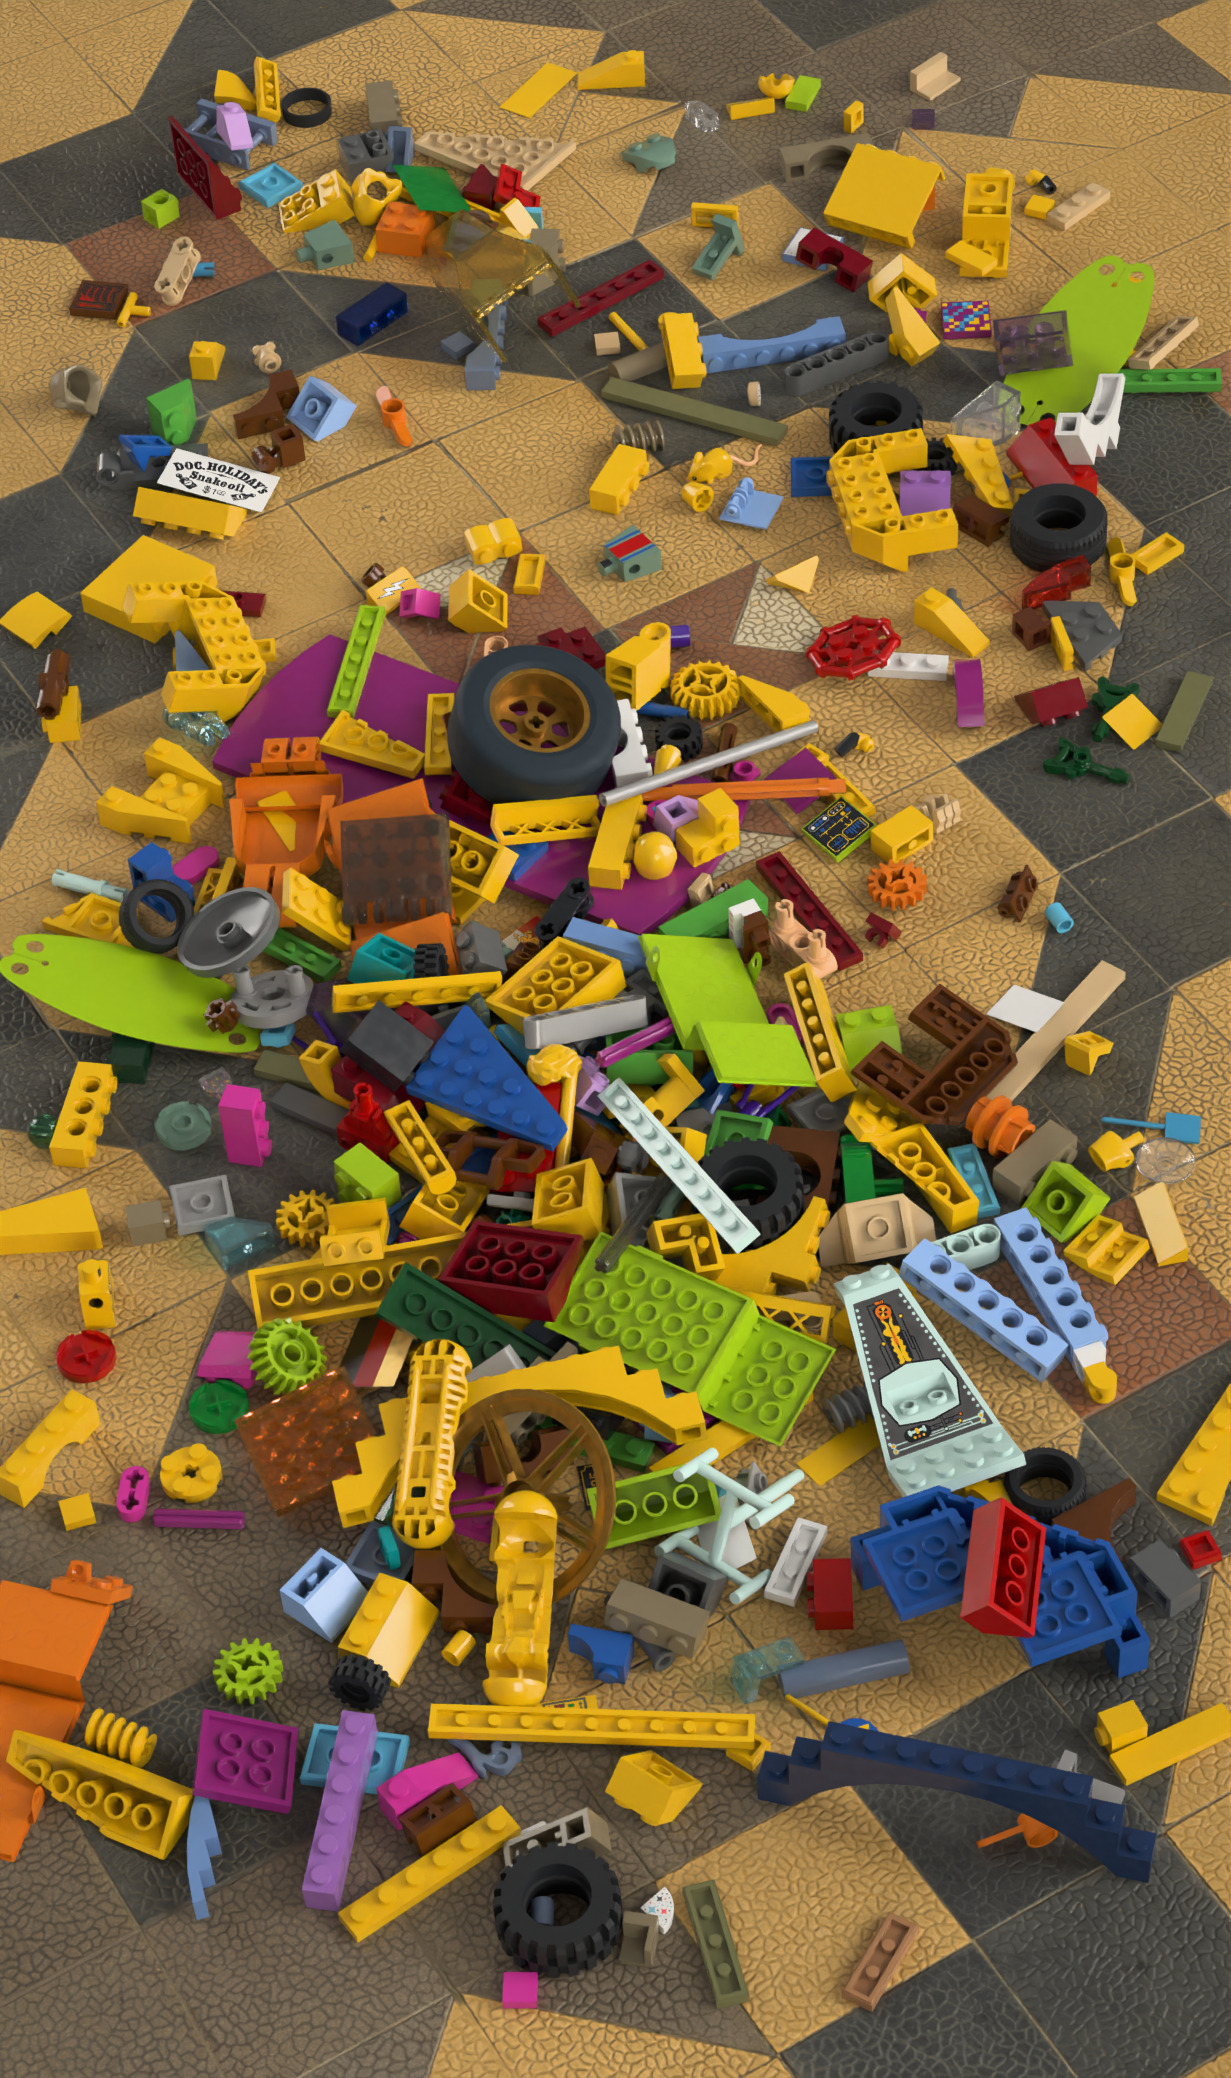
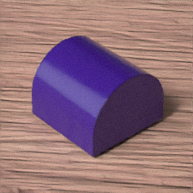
(680, 636)

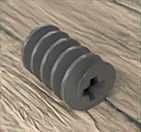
(848, 1407)

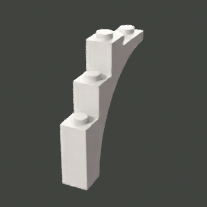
(1091, 435)

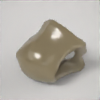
(76, 389)

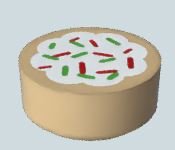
(754, 394)

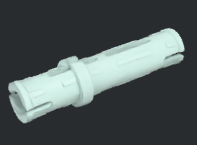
(86, 886)

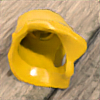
(369, 210)

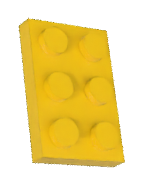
(315, 909)

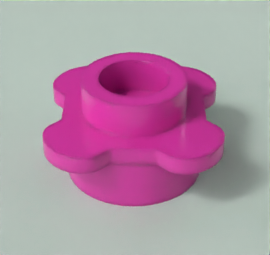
(744, 772)

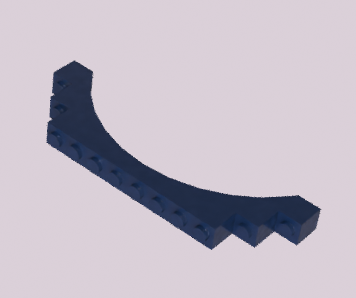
(1044, 1793)

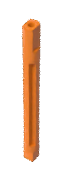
(753, 789)

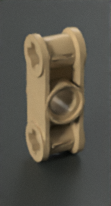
(177, 271)

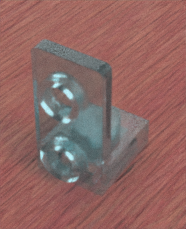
(761, 1663)

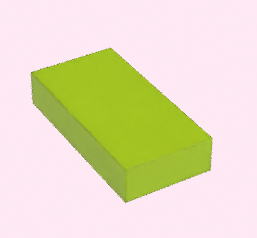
(803, 93)

